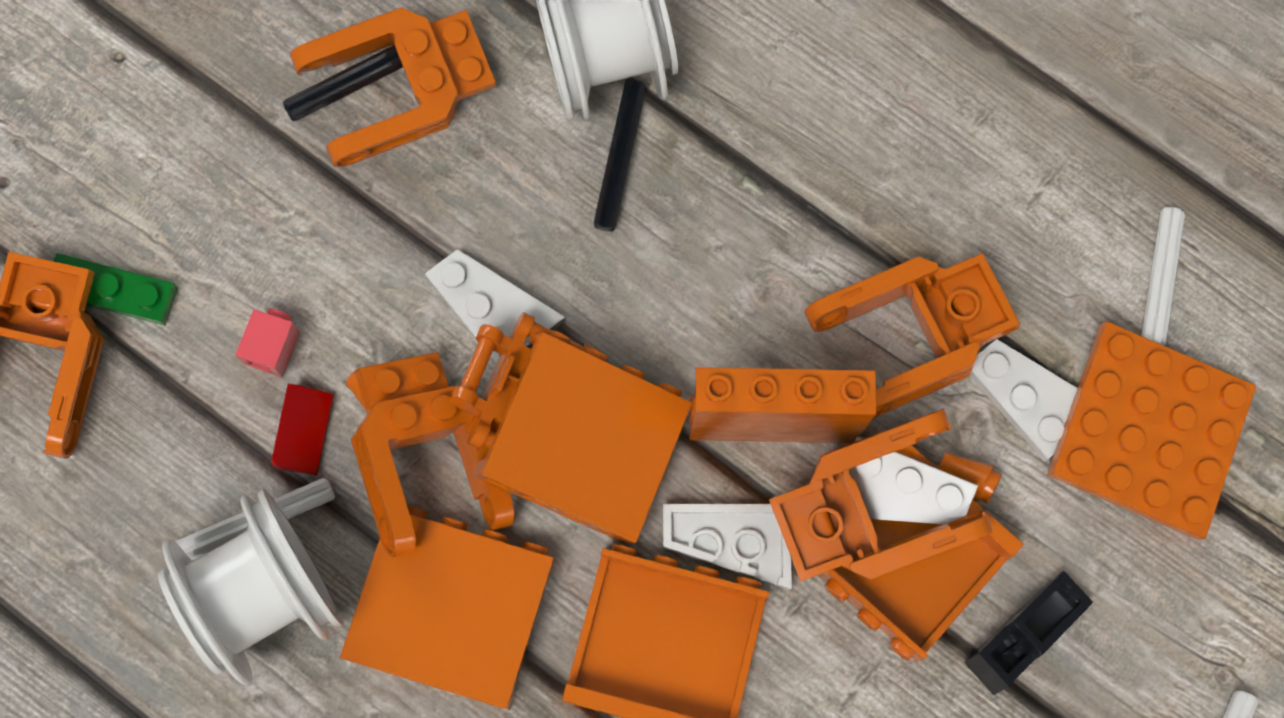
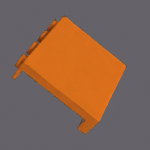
(781, 405)
(585, 438)
(927, 596)
(451, 610)
(664, 640)

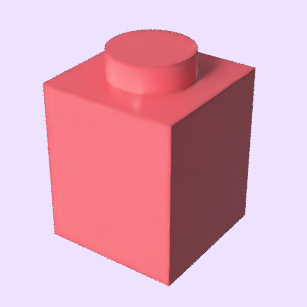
(268, 341)

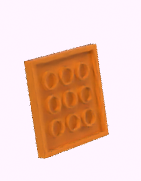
(1152, 431)

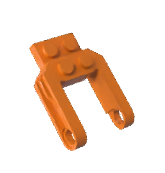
(439, 61)
(46, 307)
(954, 307)
(406, 407)
(829, 523)

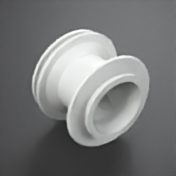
(606, 43)
(246, 589)

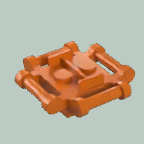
(513, 356)

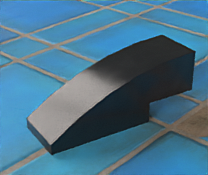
(1028, 633)

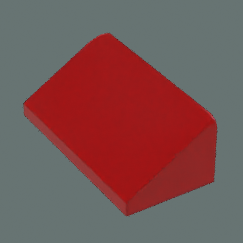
(302, 430)

